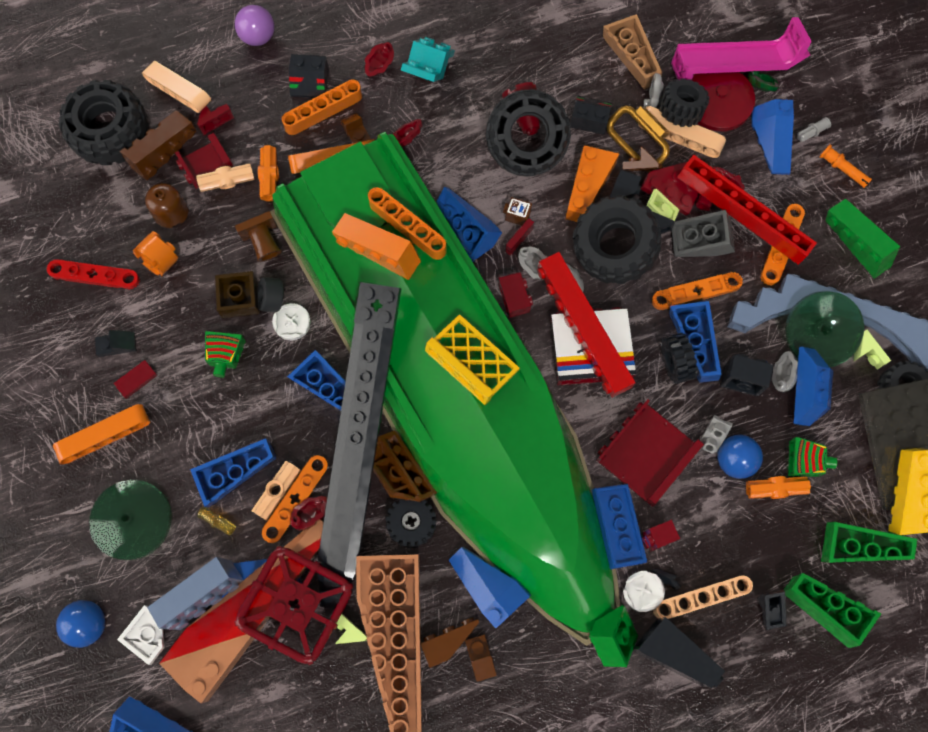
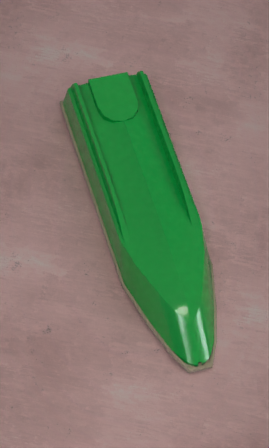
(500, 470)

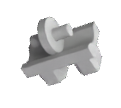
(715, 434)

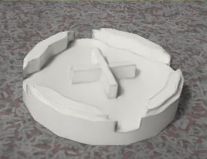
(291, 321)
(644, 591)

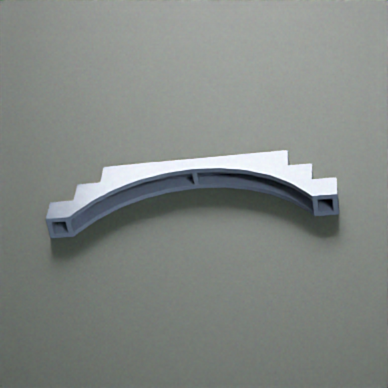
(900, 328)

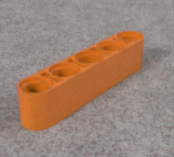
(318, 114)
(305, 160)
(403, 215)
(101, 434)

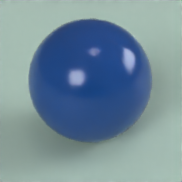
(740, 456)
(80, 623)

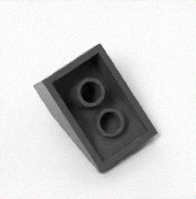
(703, 235)

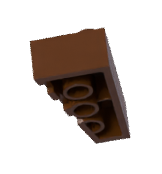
(158, 145)

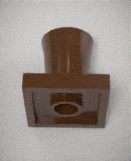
(258, 231)

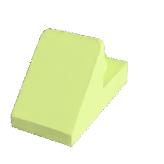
(660, 204)
(873, 351)
(352, 632)

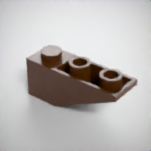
(444, 646)

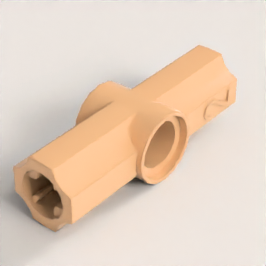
(225, 177)
(284, 479)

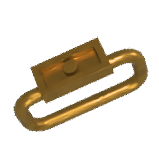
(648, 123)

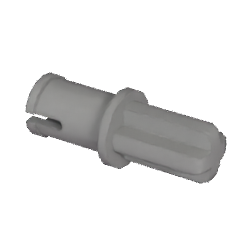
(814, 129)

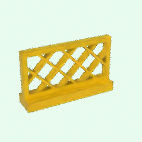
(462, 373)

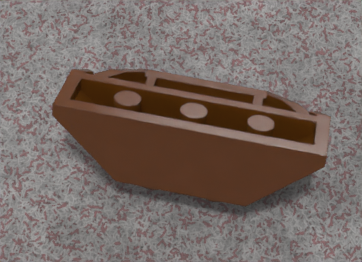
(399, 470)

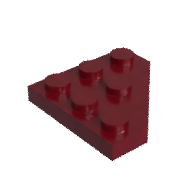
(674, 189)

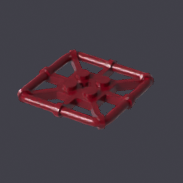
(299, 617)

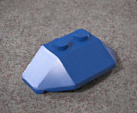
(812, 387)

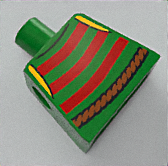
(223, 351)
(808, 459)

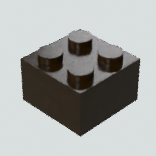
(236, 294)

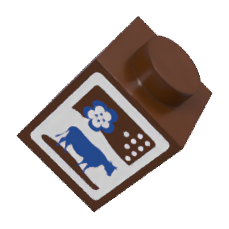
(517, 211)

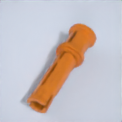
(837, 160)

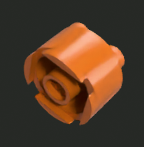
(156, 254)

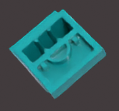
(428, 59)

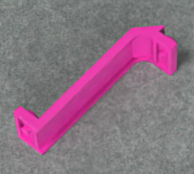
(743, 56)

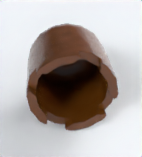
(166, 205)

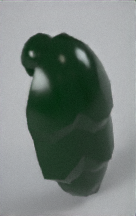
(763, 81)

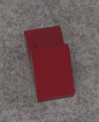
(211, 120)

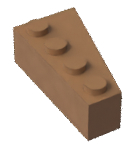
(633, 48)

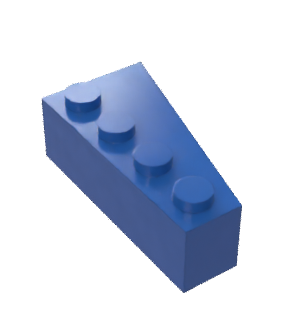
(697, 324)
(320, 379)
(227, 472)

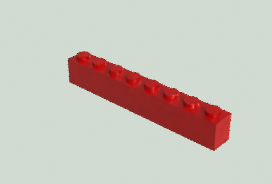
(746, 210)
(585, 324)

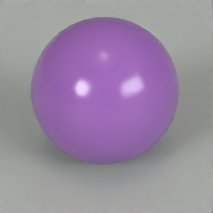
(254, 25)

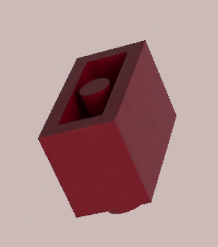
(514, 294)
(660, 536)

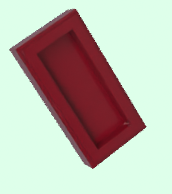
(519, 236)
(135, 379)

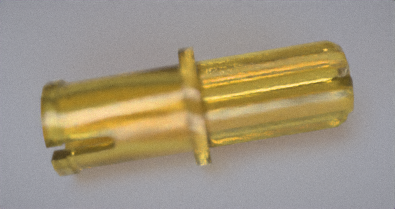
(216, 520)

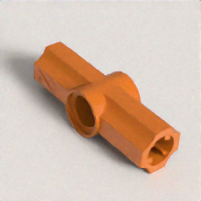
(268, 172)
(778, 487)

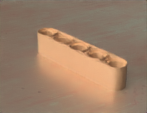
(176, 86)
(692, 137)
(711, 594)

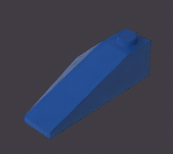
(775, 132)
(471, 227)
(489, 587)

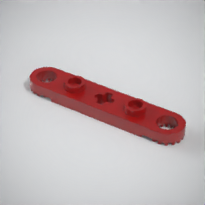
(81, 273)

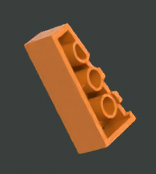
(591, 176)
(377, 245)

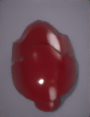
(379, 59)
(408, 132)
(308, 513)

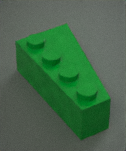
(863, 238)
(856, 543)
(835, 612)

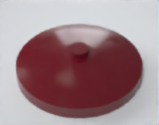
(730, 100)

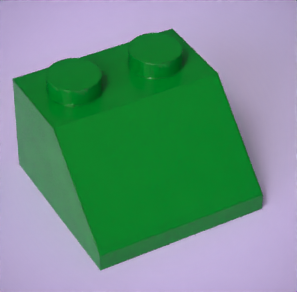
(614, 638)

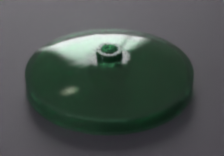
(840, 322)
(147, 522)

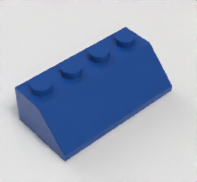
(137, 717)

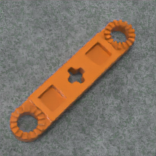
(776, 260)
(710, 288)
(303, 485)

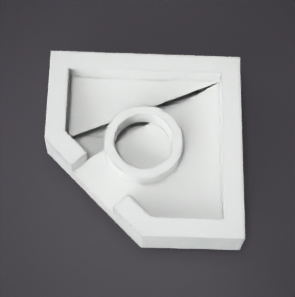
(143, 637)

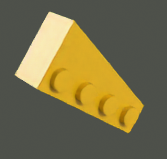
(911, 492)

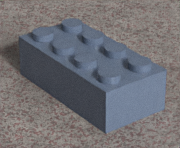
(195, 594)

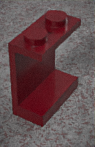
(203, 160)

